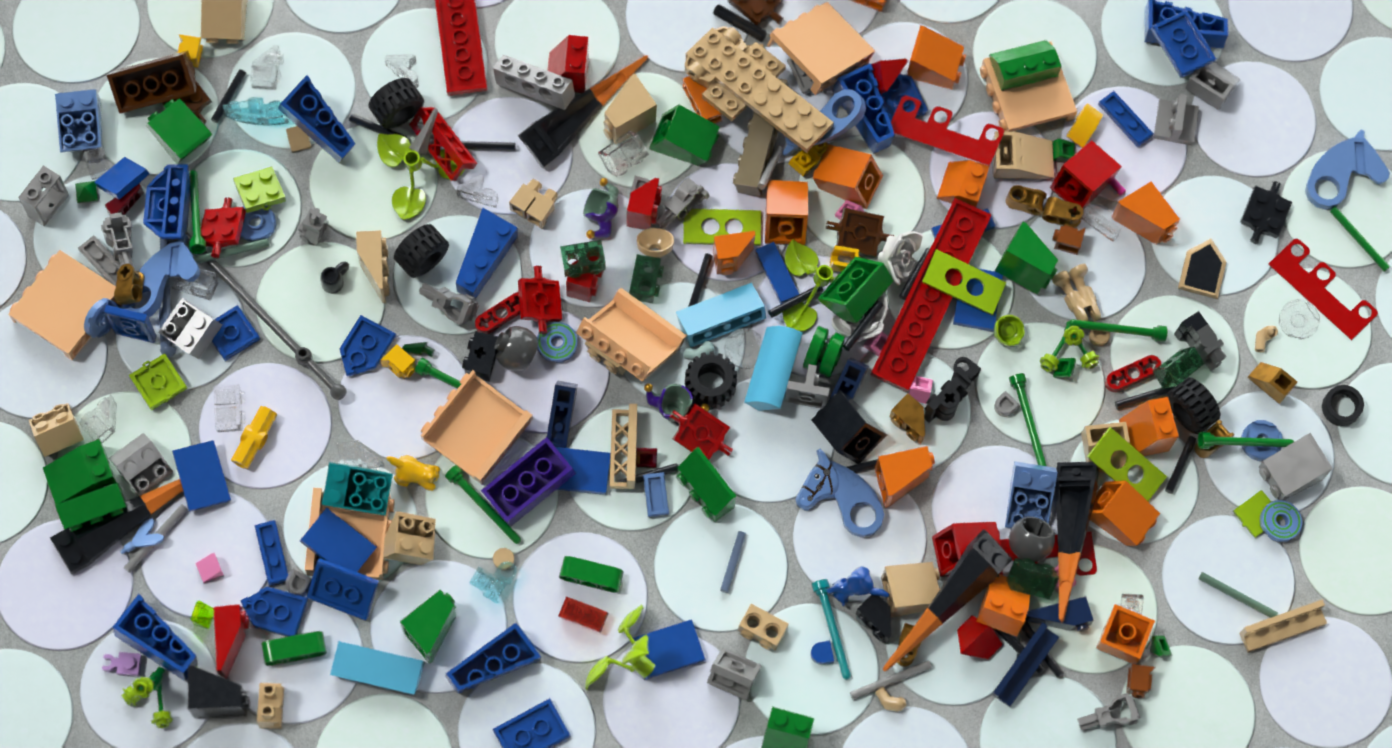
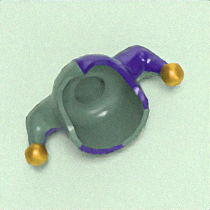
(602, 208)
(672, 398)

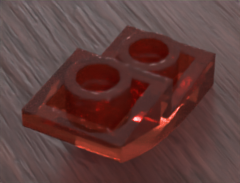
(583, 614)

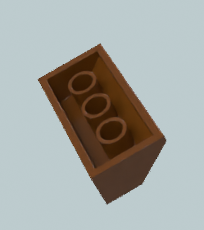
(153, 82)

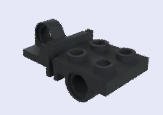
(946, 402)

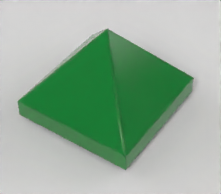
(86, 192)
(1065, 368)
(1160, 646)

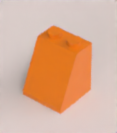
(936, 59)
(848, 175)
(786, 212)
(1147, 214)
(1151, 427)
(902, 472)
(1123, 512)

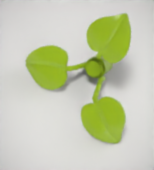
(392, 150)
(798, 261)
(635, 656)

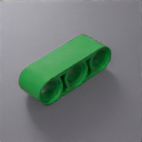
(591, 574)
(294, 648)

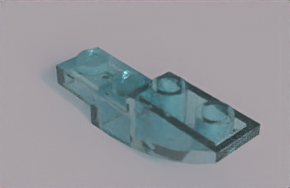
(255, 112)

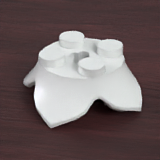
(898, 255)
(873, 329)

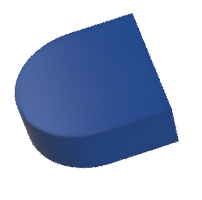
(822, 653)

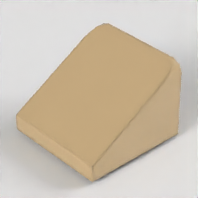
(297, 139)

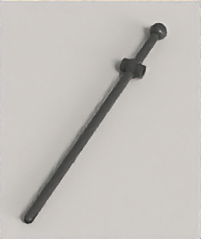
(302, 354)

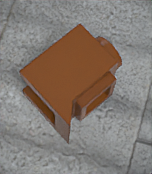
(1068, 239)
(1139, 680)

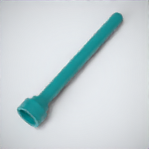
(820, 588)

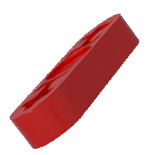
(485, 316)
(1117, 374)

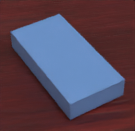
(655, 494)

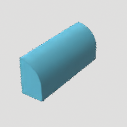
(721, 315)
(773, 368)
(377, 668)

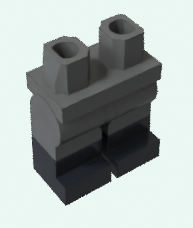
(1201, 336)

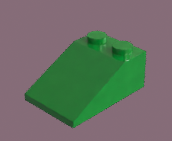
(79, 472)

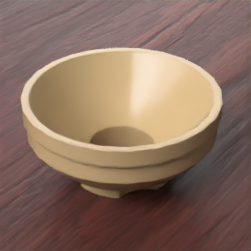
(655, 238)

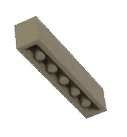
(756, 154)

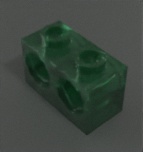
(581, 253)
(643, 278)
(1178, 367)

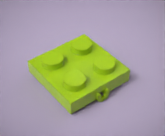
(259, 189)
(157, 381)

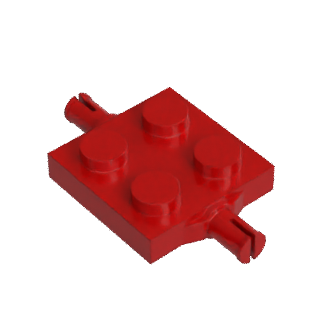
(222, 226)
(539, 299)
(701, 431)

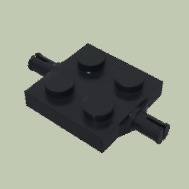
(1265, 212)

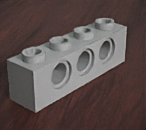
(534, 82)

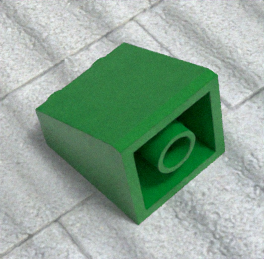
(178, 130)
(685, 136)
(1028, 260)
(429, 624)
(787, 729)

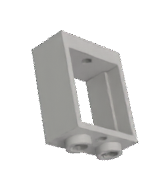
(37, 202)

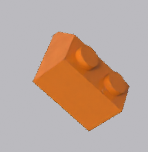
(963, 181)
(732, 251)
(1125, 634)

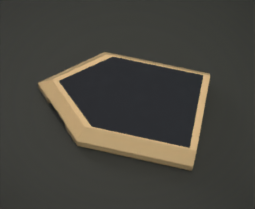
(1203, 270)

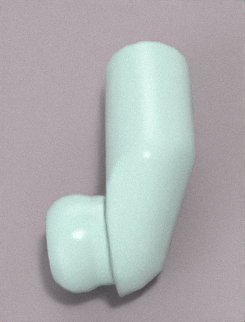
(707, 347)

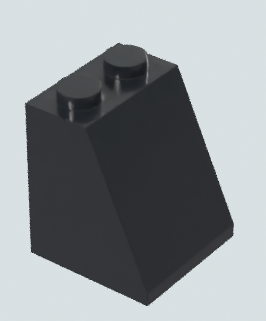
(848, 427)
(214, 695)

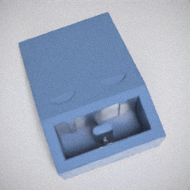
(79, 120)
(1030, 492)

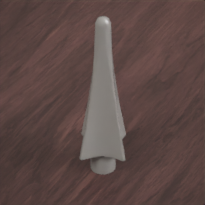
(421, 142)

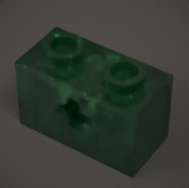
(1032, 578)

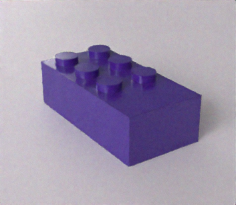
(528, 481)

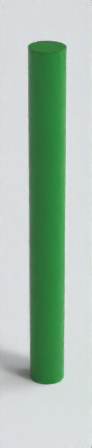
(1360, 239)

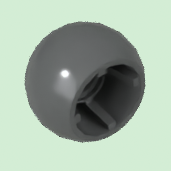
(516, 348)
(1031, 539)

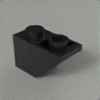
(876, 615)

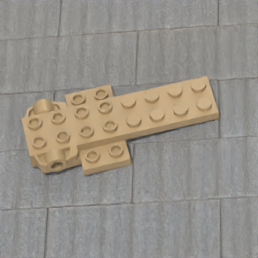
(748, 78)

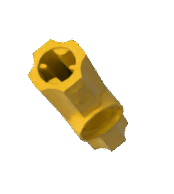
(254, 437)

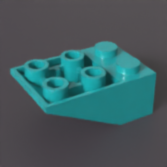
(357, 488)

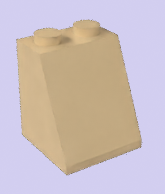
(223, 20)
(630, 110)
(910, 587)

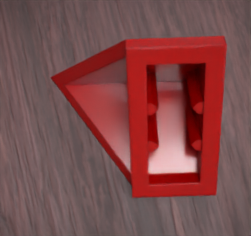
(887, 71)
(977, 639)

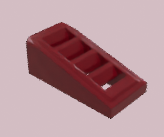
(126, 202)

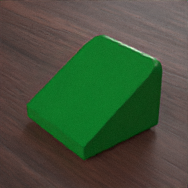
(1063, 150)

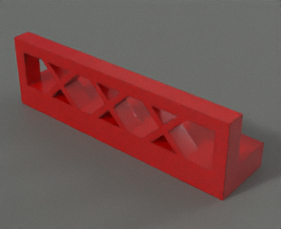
(446, 138)

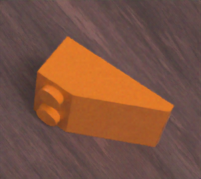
(1003, 607)

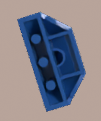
(168, 202)

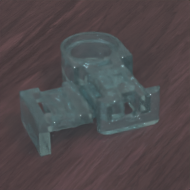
(493, 585)

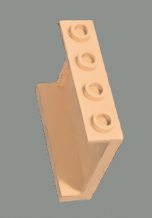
(822, 45)
(1029, 103)
(60, 302)
(632, 335)
(475, 427)
(369, 525)

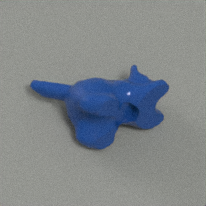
(857, 583)

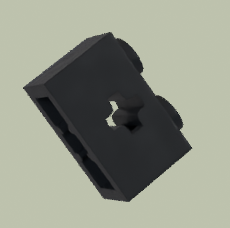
(484, 366)

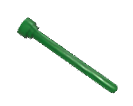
(197, 244)
(1158, 333)
(425, 368)
(1018, 383)
(1207, 440)
(455, 475)

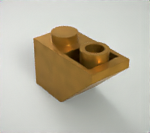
(1273, 381)
(909, 416)

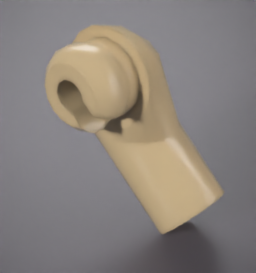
(1263, 336)
(890, 703)

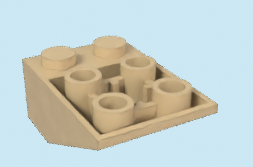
(1023, 157)
(372, 256)

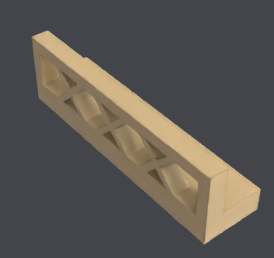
(631, 443)
(1283, 626)

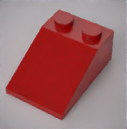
(230, 632)

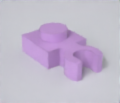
(126, 664)

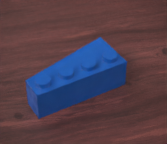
(1212, 27)
(316, 119)
(875, 124)
(485, 252)
(153, 637)
(496, 658)

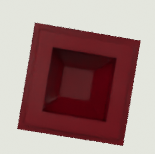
(646, 457)

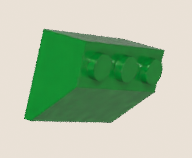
(1025, 64)
(856, 289)
(706, 485)
(91, 507)

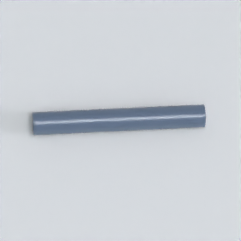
(733, 562)

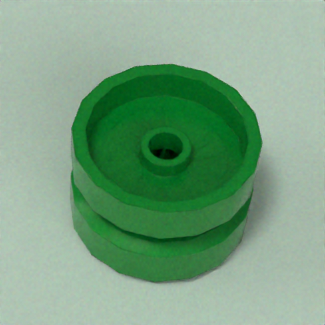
(826, 352)

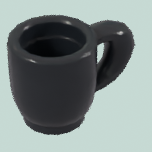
(332, 279)

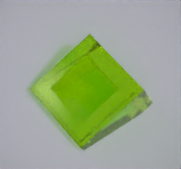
(202, 615)

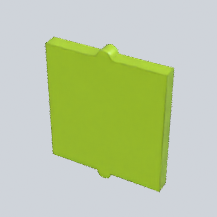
(1250, 512)

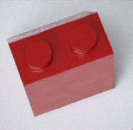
(571, 60)
(1085, 175)
(954, 539)

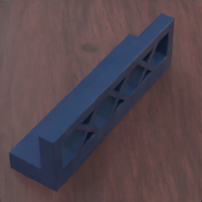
(1025, 665)

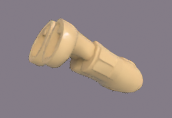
(1078, 299)

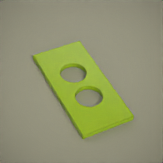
(693, 221)
(992, 286)
(1101, 456)

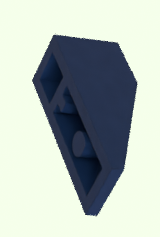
(851, 377)
(561, 413)
(1077, 615)

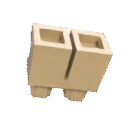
(532, 204)
(269, 703)

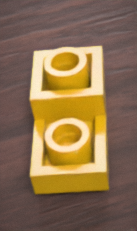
(1084, 126)
(804, 162)

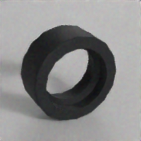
(1350, 392)

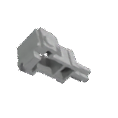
(682, 202)
(313, 226)
(122, 247)
(442, 300)
(1103, 717)

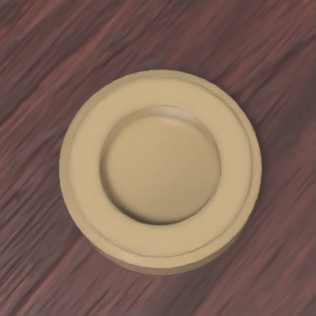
(1099, 338)
(501, 556)

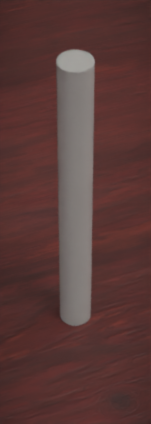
(162, 530)
(890, 680)

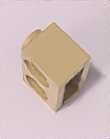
(766, 622)

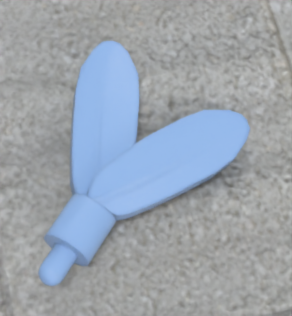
(143, 538)

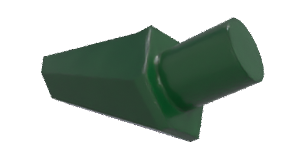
(419, 348)

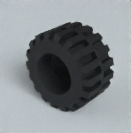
(396, 103)
(421, 250)
(716, 365)
(1193, 405)

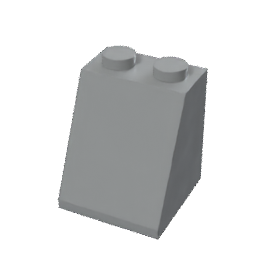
(1295, 468)

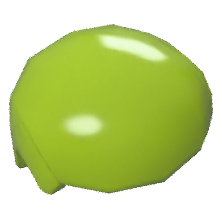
(1009, 330)

